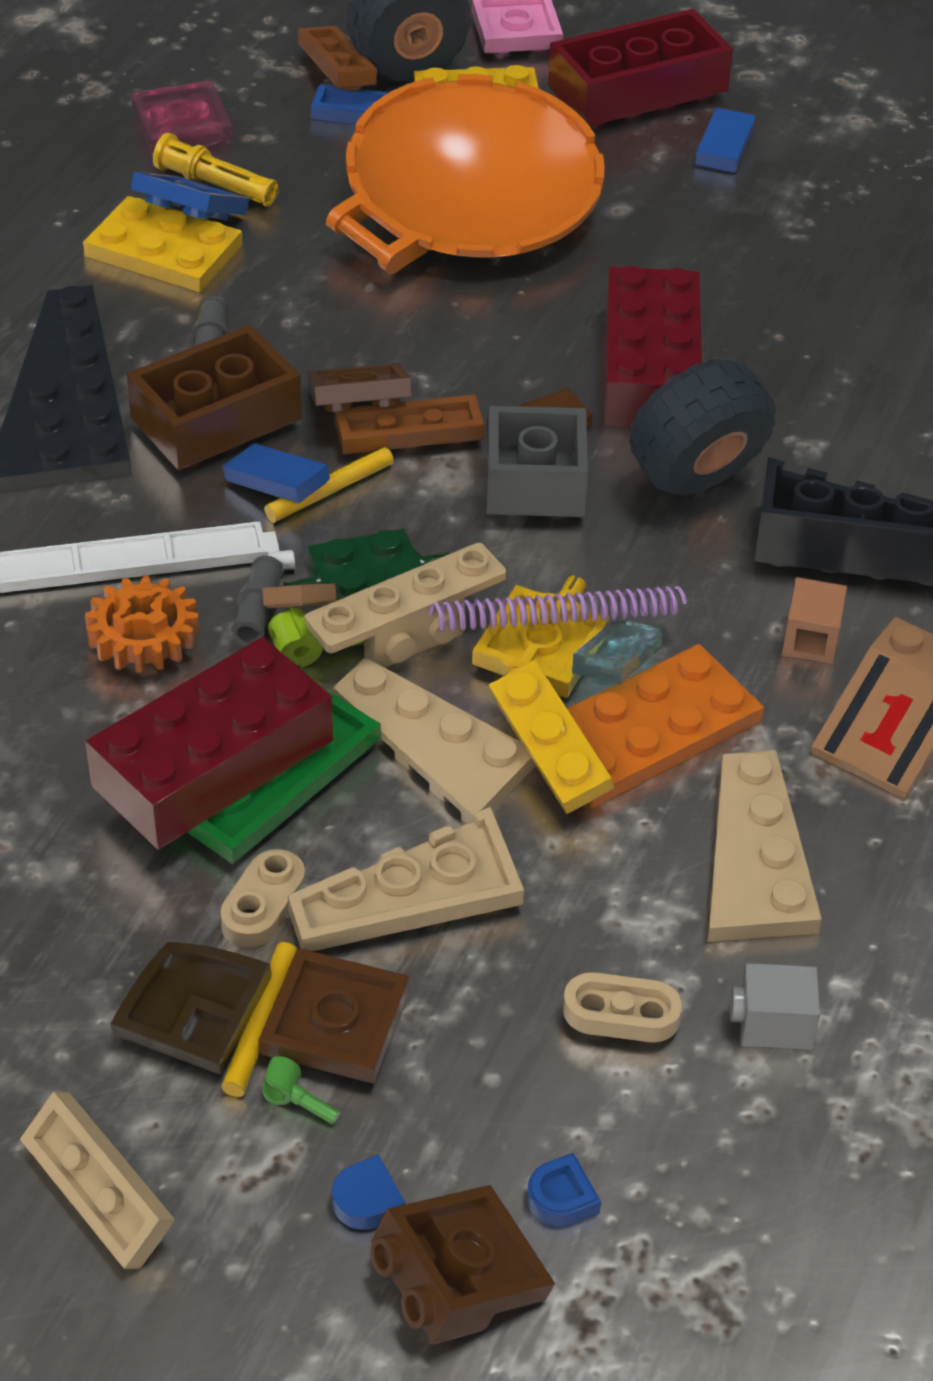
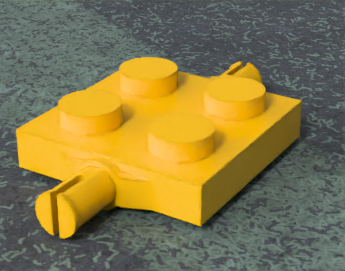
(550, 645)

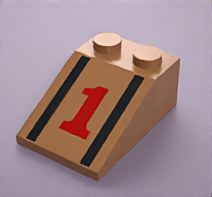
(886, 713)

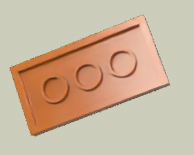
(664, 717)

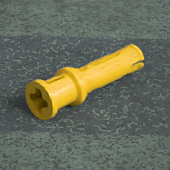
(199, 166)

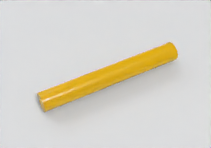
(338, 480)
(247, 1050)

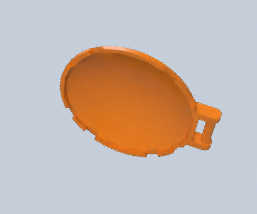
(467, 171)

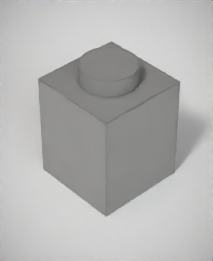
(777, 1006)

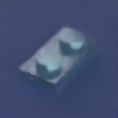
(617, 652)

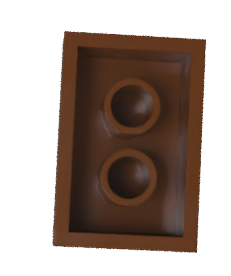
(214, 396)

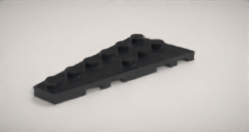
(65, 403)

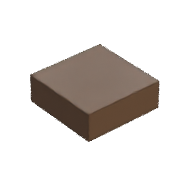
(299, 595)

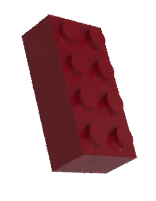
(640, 67)
(648, 335)
(209, 741)

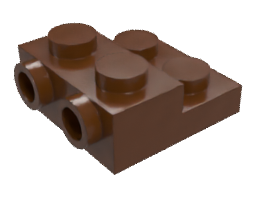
(457, 1262)

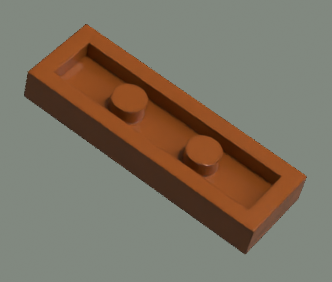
(337, 57)
(410, 424)

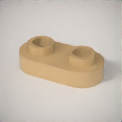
(265, 894)
(622, 1007)

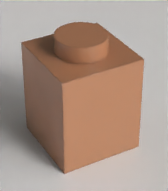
(814, 620)

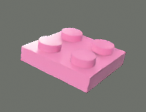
(516, 25)

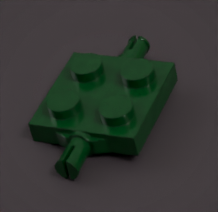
(362, 561)

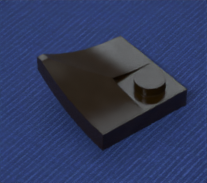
(193, 1003)

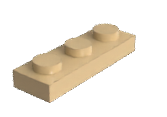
(97, 1180)

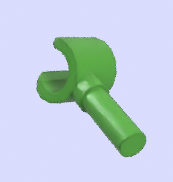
(282, 1087)

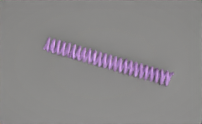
(563, 611)

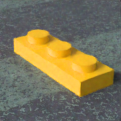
(551, 737)

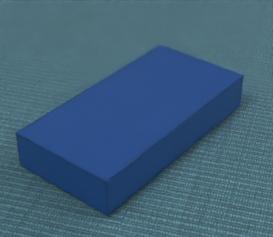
(340, 105)
(725, 140)
(276, 473)

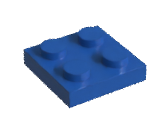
(194, 198)

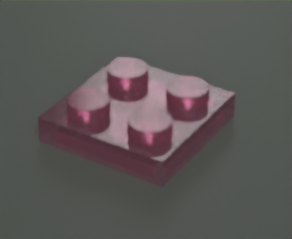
(187, 111)

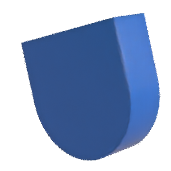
(562, 1193)
(364, 1194)

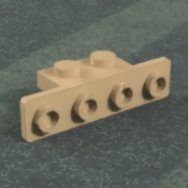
(395, 613)

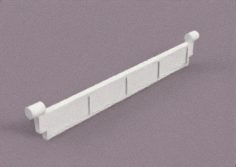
(138, 556)

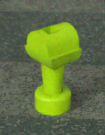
(294, 638)

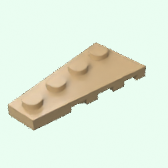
(447, 746)
(759, 860)
(436, 882)

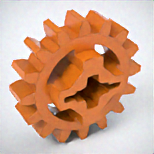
(142, 623)

